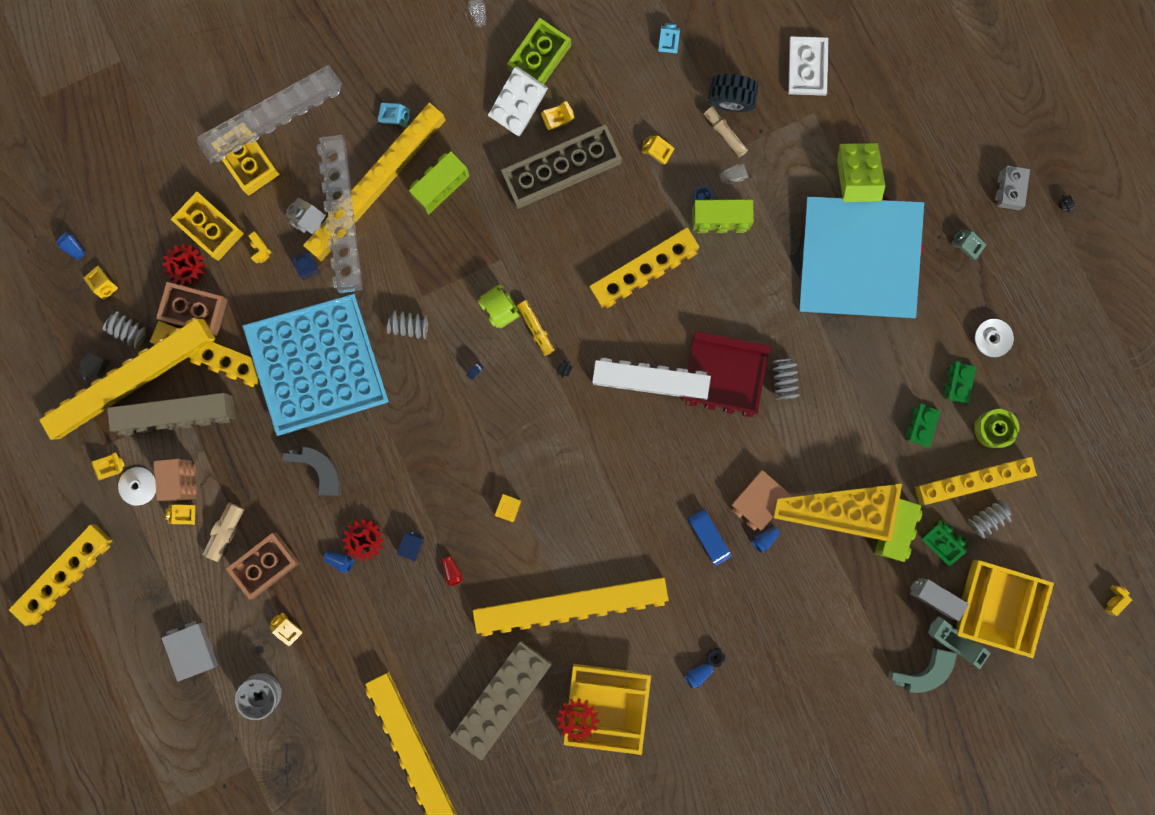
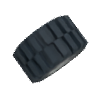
(733, 93)

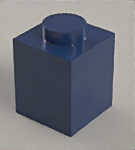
(306, 265)
(411, 545)

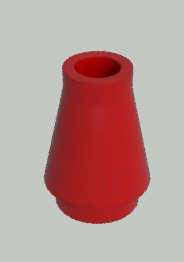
(451, 572)

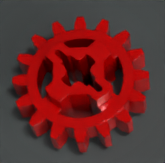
(181, 272)
(358, 551)
(586, 730)

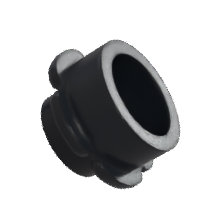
(1067, 203)
(564, 369)
(715, 652)

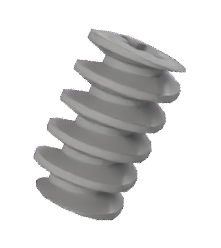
(403, 324)
(125, 330)
(785, 379)
(990, 518)

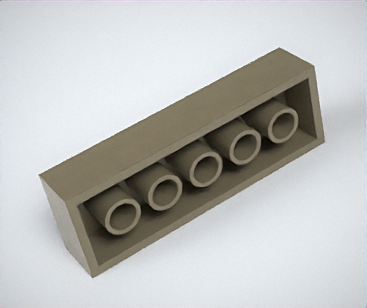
(561, 166)
(170, 413)
(501, 700)

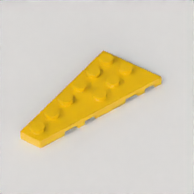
(856, 511)

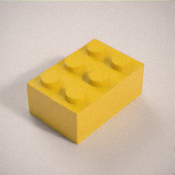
(250, 167)
(207, 226)

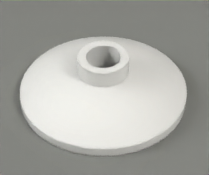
(1003, 338)
(146, 486)

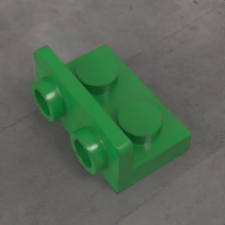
(959, 383)
(922, 425)
(945, 542)

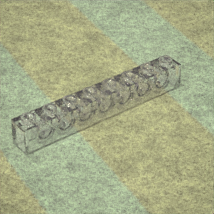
(328, 146)

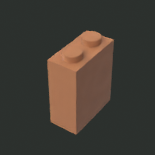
(758, 501)

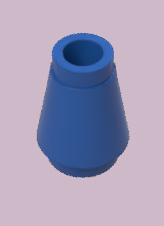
(70, 246)
(765, 539)
(339, 561)
(698, 675)

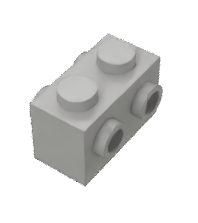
(1012, 188)
(304, 216)

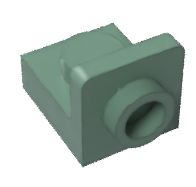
(968, 243)

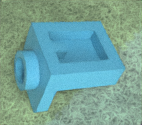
(669, 38)
(394, 114)

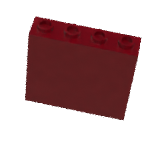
(735, 372)

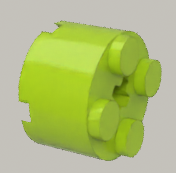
(499, 306)
(1007, 431)

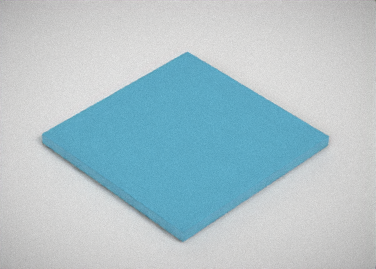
(861, 257)
(315, 364)

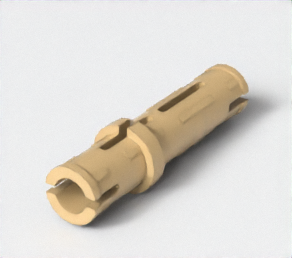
(724, 130)

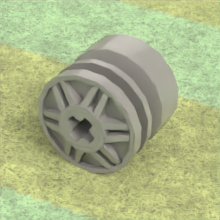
(248, 702)

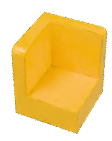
(508, 508)

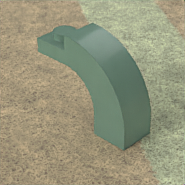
(965, 648)
(933, 676)

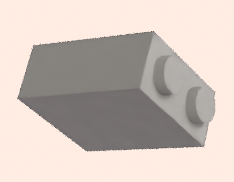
(938, 598)
(189, 650)

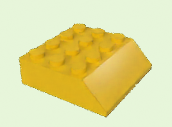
(1004, 608)
(621, 705)

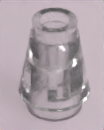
(477, 12)
(734, 174)

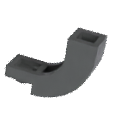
(327, 471)

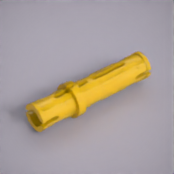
(535, 327)

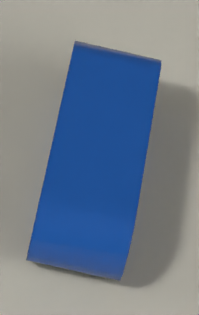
(709, 537)

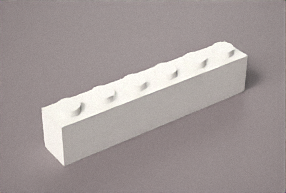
(651, 380)

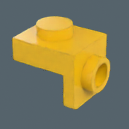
(558, 116)
(108, 466)

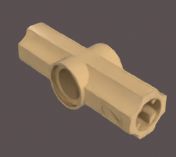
(223, 532)

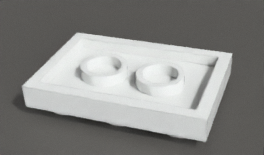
(808, 66)
(518, 101)

